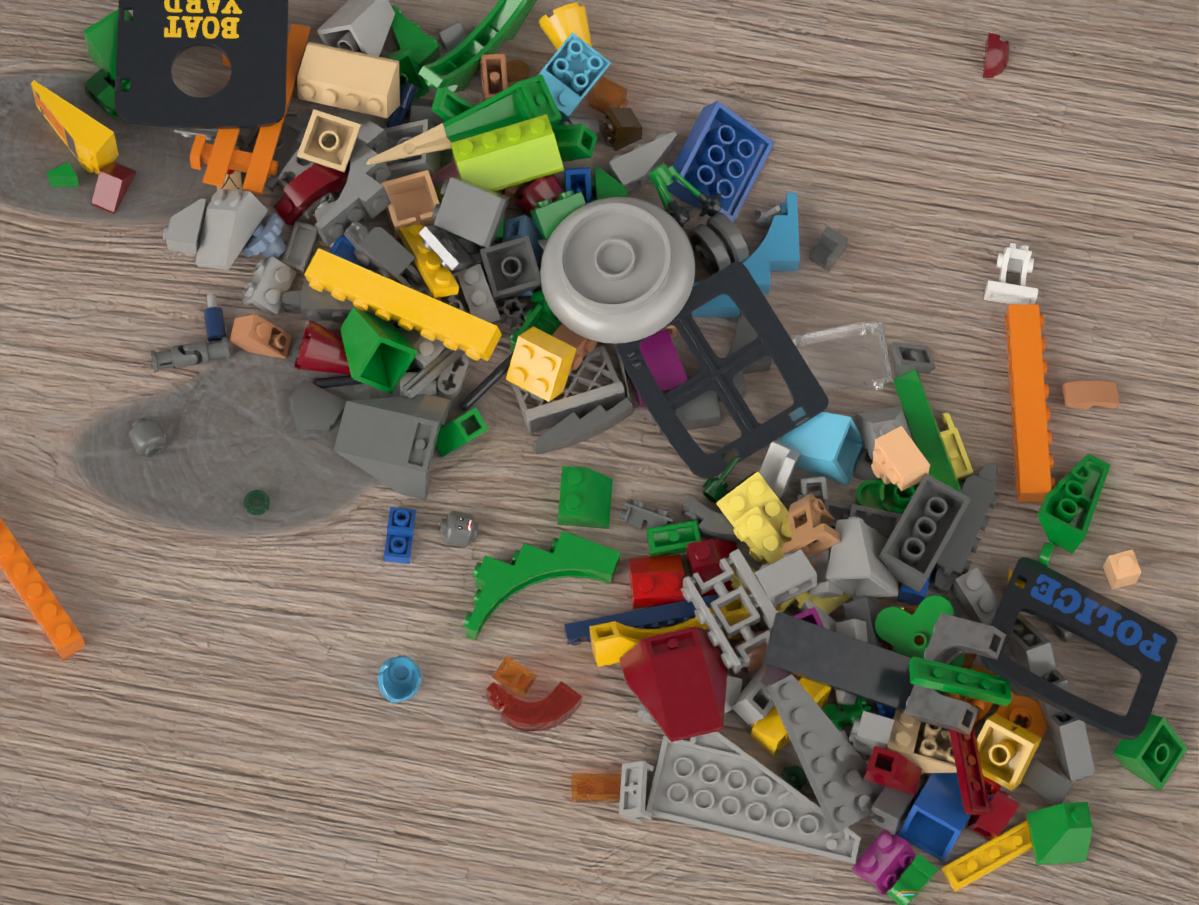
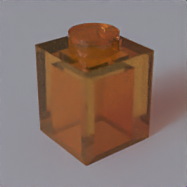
(606, 95)
(514, 676)

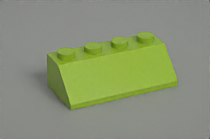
(508, 155)

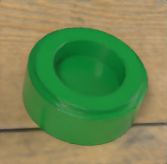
(1046, 554)

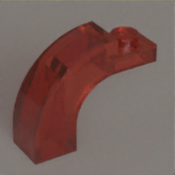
(535, 715)

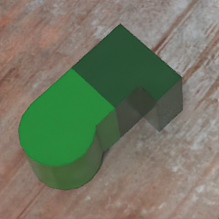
(101, 92)

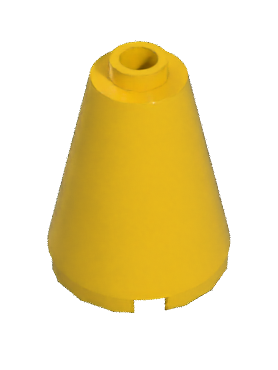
(565, 21)

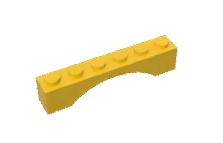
(614, 639)

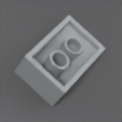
(413, 164)
(227, 227)

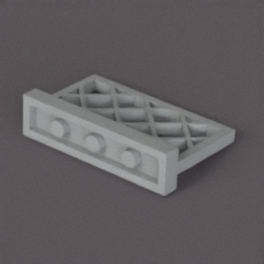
(594, 393)

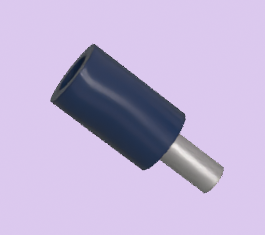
(214, 320)

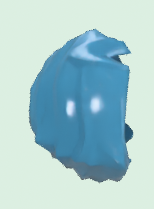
(399, 678)

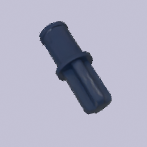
(406, 96)

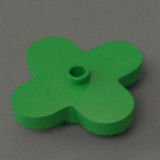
(888, 497)
(901, 627)

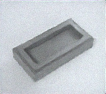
(300, 246)

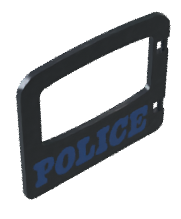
(1095, 619)

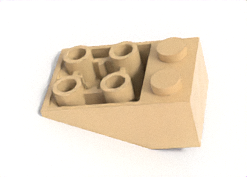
(922, 744)

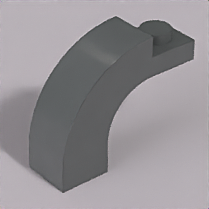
(712, 524)

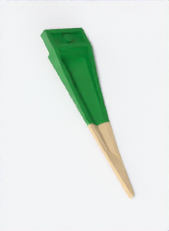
(513, 105)

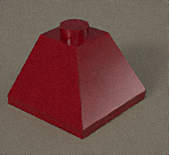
(705, 558)

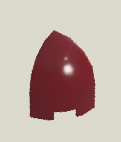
(995, 56)

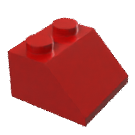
(655, 581)

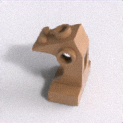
(807, 524)

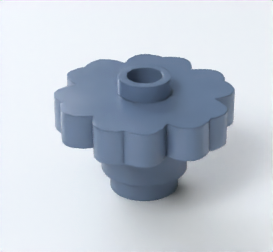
(266, 238)

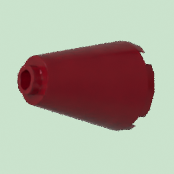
(539, 190)
(321, 351)

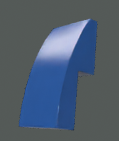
(399, 535)

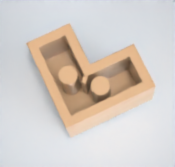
(898, 459)

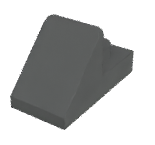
(909, 357)

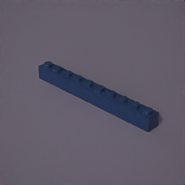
(645, 618)

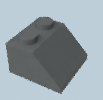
(511, 268)

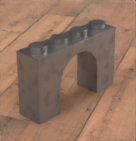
(952, 638)

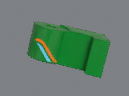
(912, 881)

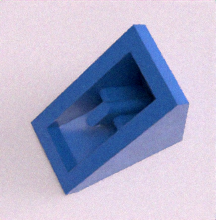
(579, 181)

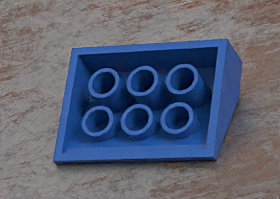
(722, 158)

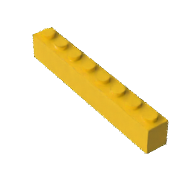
(403, 305)

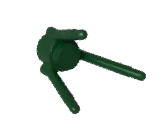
(717, 489)

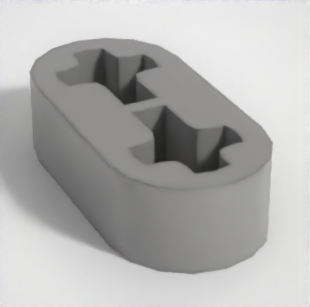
(458, 378)

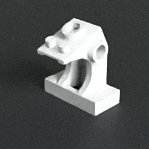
(1015, 260)

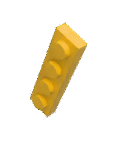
(436, 276)

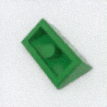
(672, 538)

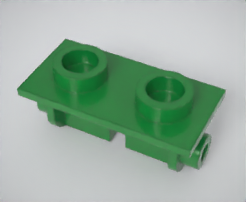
(848, 713)

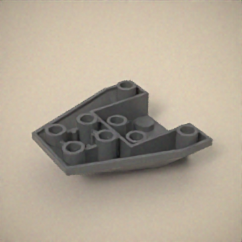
(393, 439)

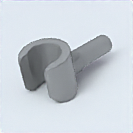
(765, 216)

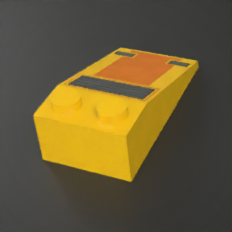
(84, 136)

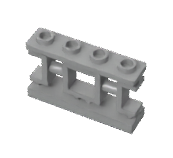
(755, 601)

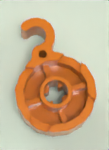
(1025, 710)

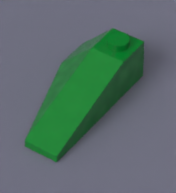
(1072, 502)

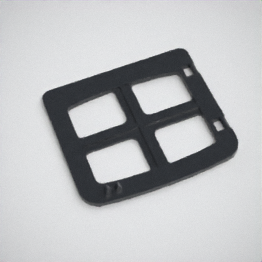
(717, 374)

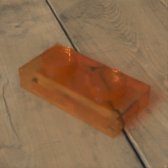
(595, 788)

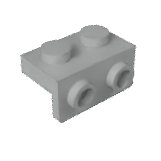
(268, 285)

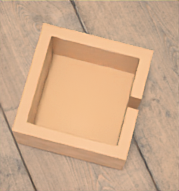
(411, 201)

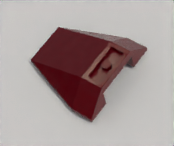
(679, 681)

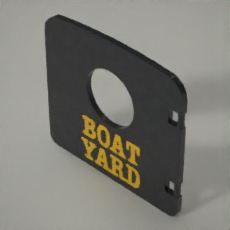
(245, 31)

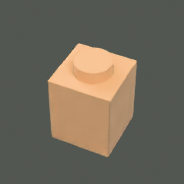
(1122, 569)

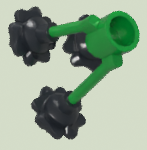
(662, 178)

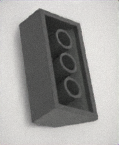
(923, 532)

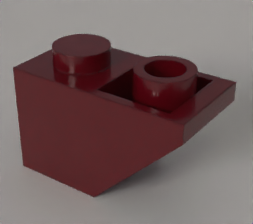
(892, 770)
(1001, 811)

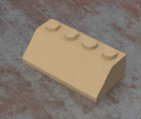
(349, 80)

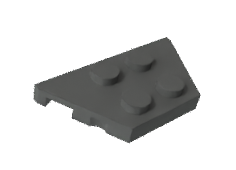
(286, 145)

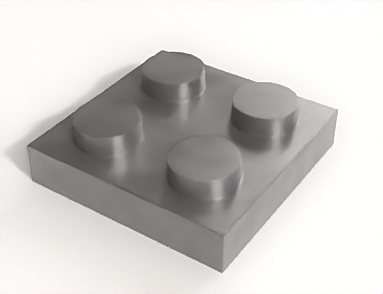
(447, 247)

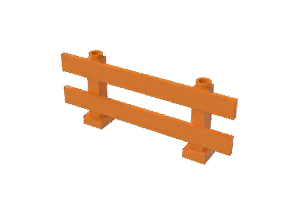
(259, 163)

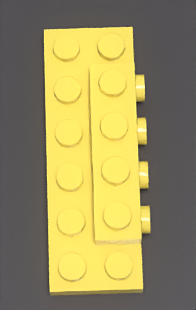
(763, 524)

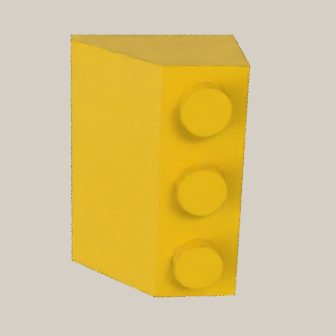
(770, 730)

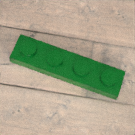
(959, 681)

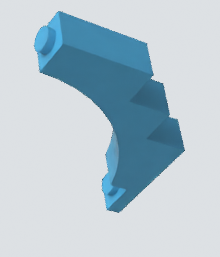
(776, 253)

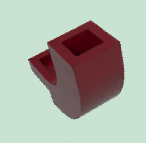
(307, 189)

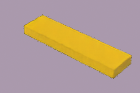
(988, 857)

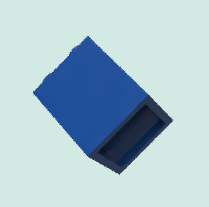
(936, 816)

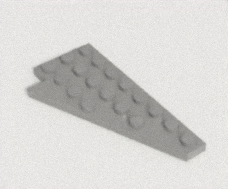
(730, 792)

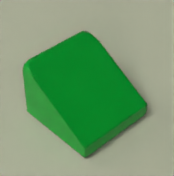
(62, 176)

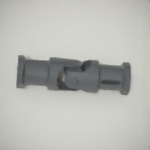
(185, 355)

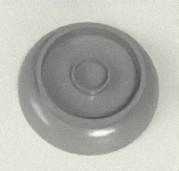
(617, 270)

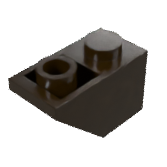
(621, 127)

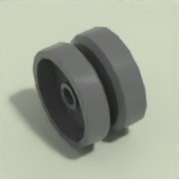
(718, 243)

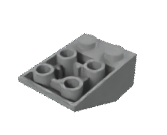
(473, 294)

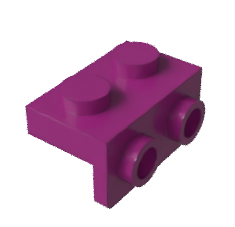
(884, 861)

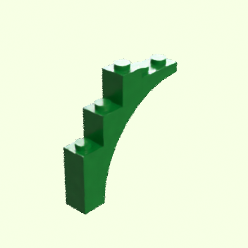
(460, 64)
(572, 140)
(568, 558)

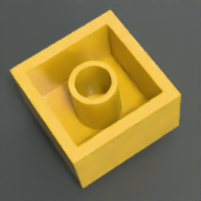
(541, 364)
(1005, 751)

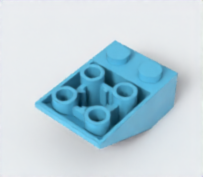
(573, 74)

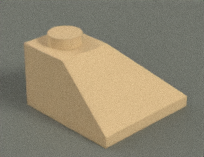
(329, 140)

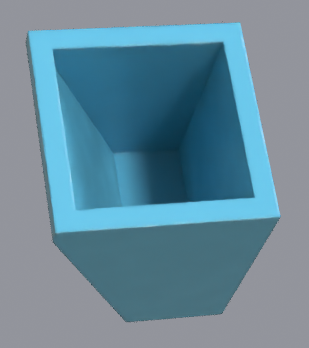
(827, 445)

